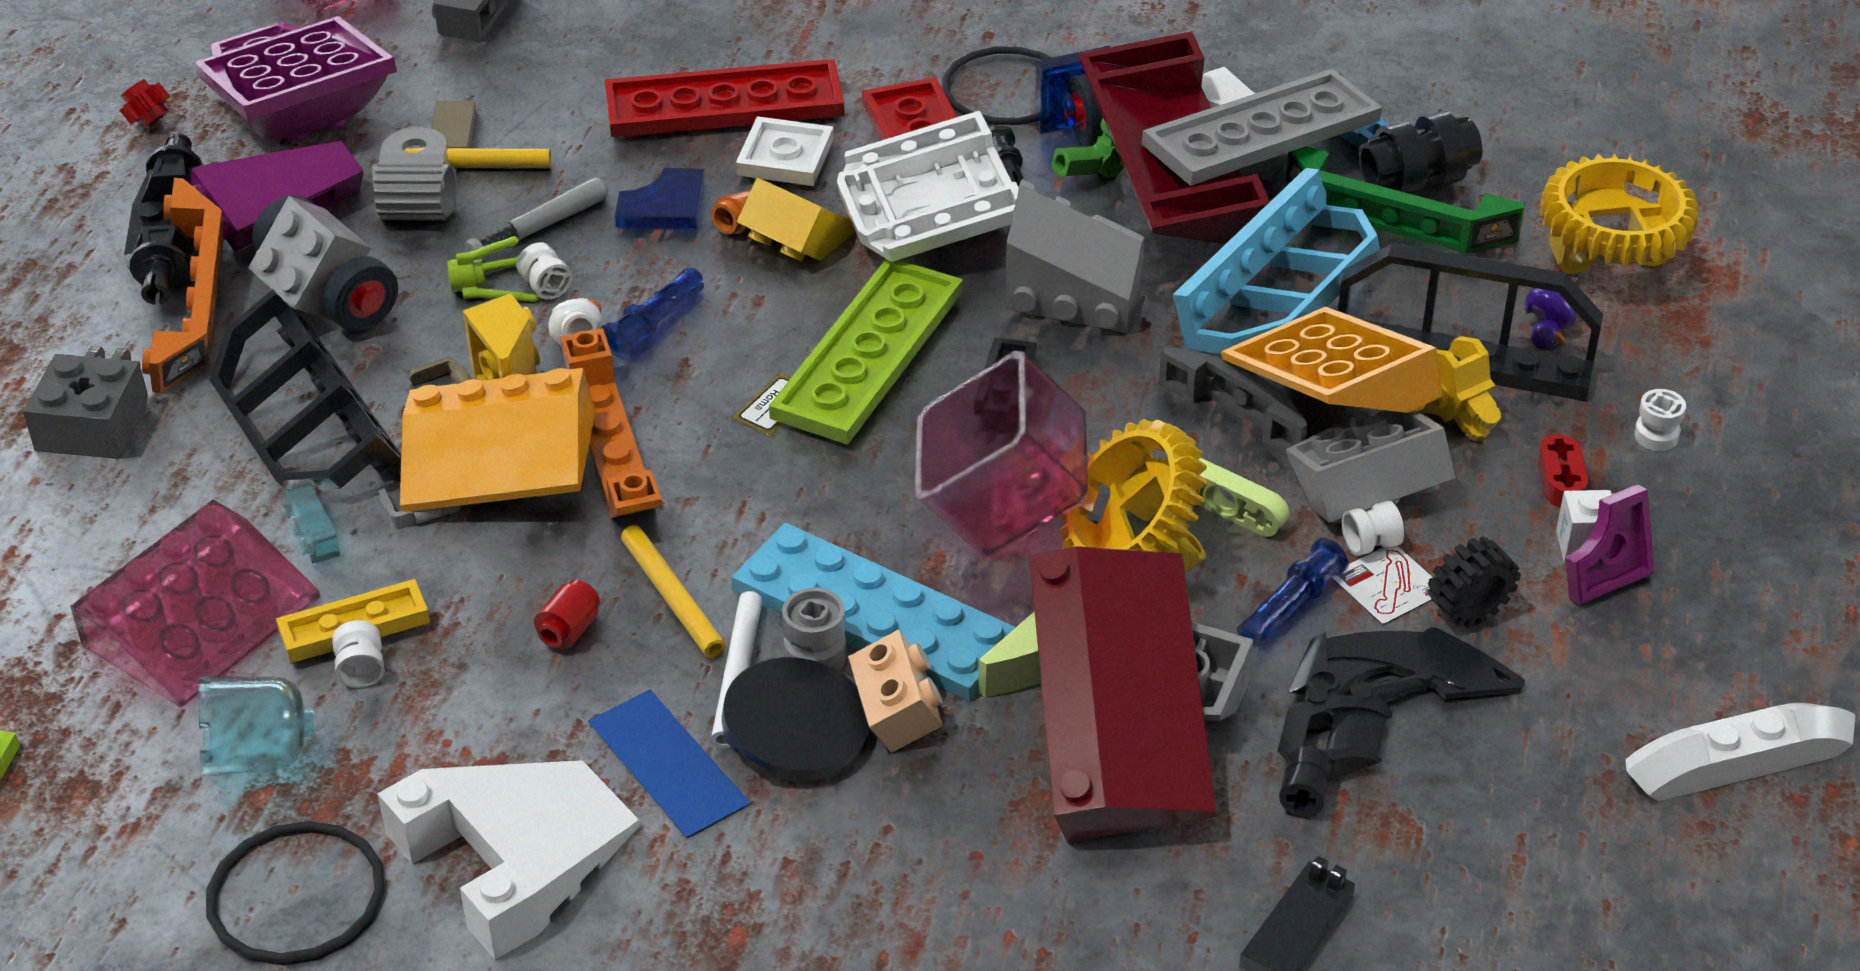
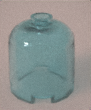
(251, 724)

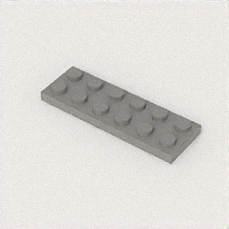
(1261, 126)

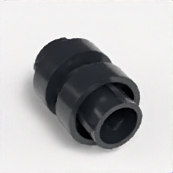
(1432, 151)

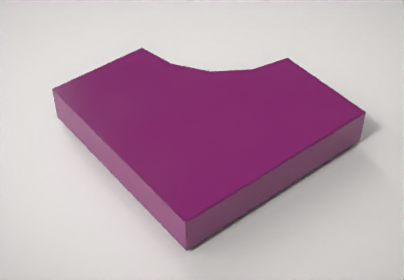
(1616, 550)

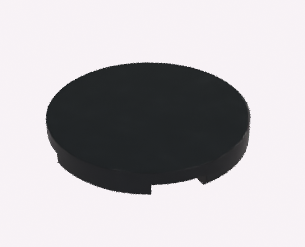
(795, 718)

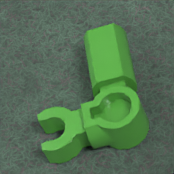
(1088, 160)

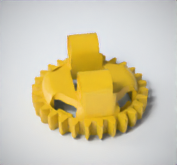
(1598, 188)
(1145, 489)

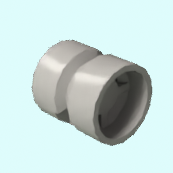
(815, 627)

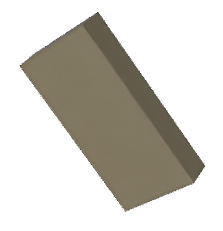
(455, 122)

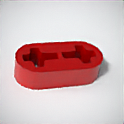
(1553, 471)

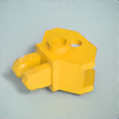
(1466, 389)

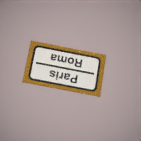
(756, 410)

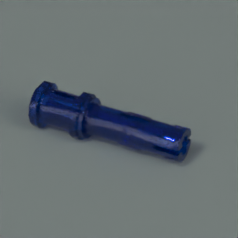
(641, 320)
(1304, 581)

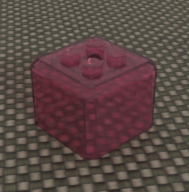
(1002, 454)

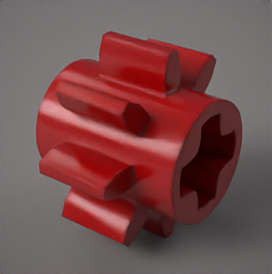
(144, 103)

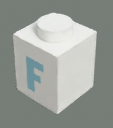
(1577, 518)

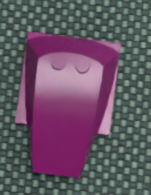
(296, 77)

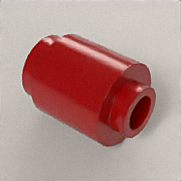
(567, 614)

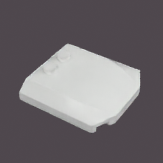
(927, 188)

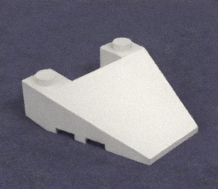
(528, 821)

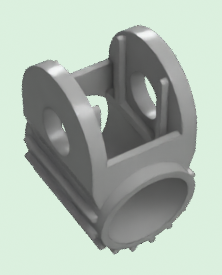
(414, 183)

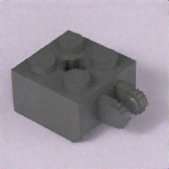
(87, 404)

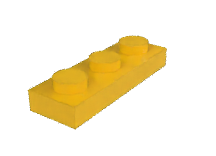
(388, 608)

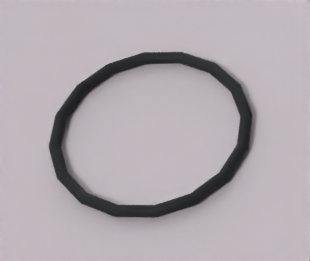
(981, 53)
(305, 954)

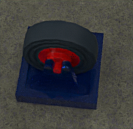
(1066, 98)

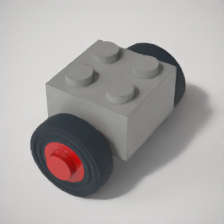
(321, 265)

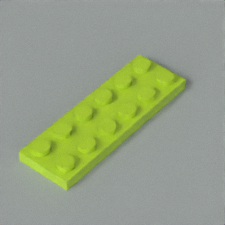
(866, 350)

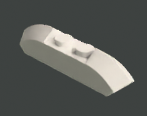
(1740, 748)

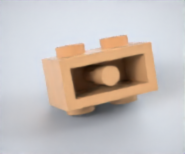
(896, 690)

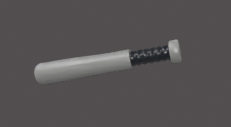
(553, 211)

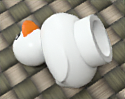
(573, 317)

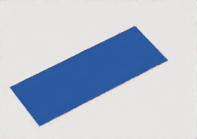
(669, 763)

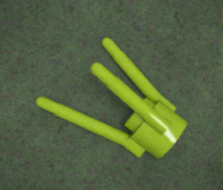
(468, 273)

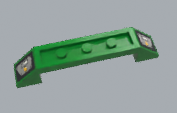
(1412, 216)

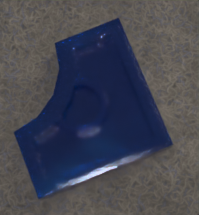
(666, 203)

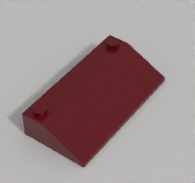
(1149, 86)
(1120, 691)

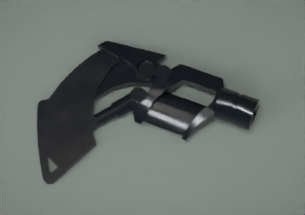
(1358, 719)

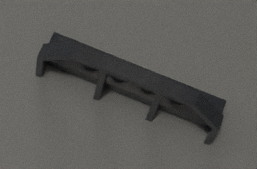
(1509, 365)
(337, 397)

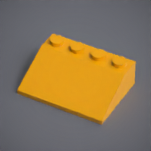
(1344, 362)
(495, 439)

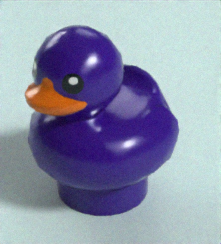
(1553, 312)

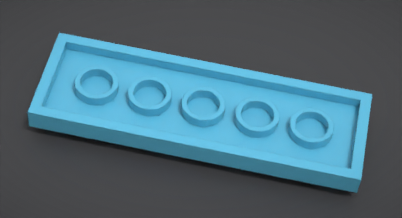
(876, 604)

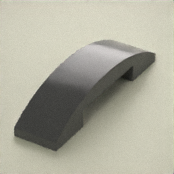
(1242, 391)

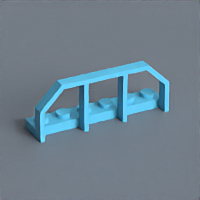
(1262, 242)

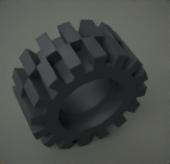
(1473, 582)

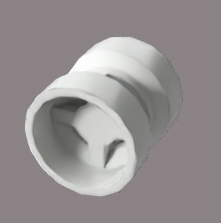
(544, 271)
(1660, 419)
(1372, 528)
(358, 654)

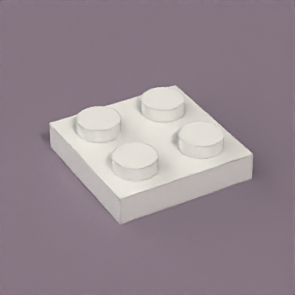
(785, 151)

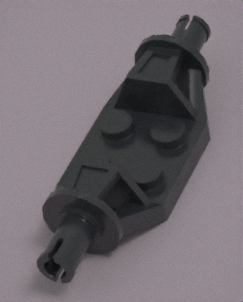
(154, 248)

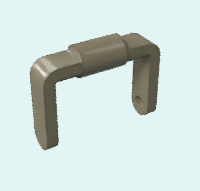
(439, 368)

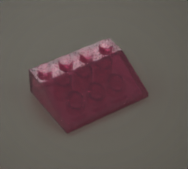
(192, 603)

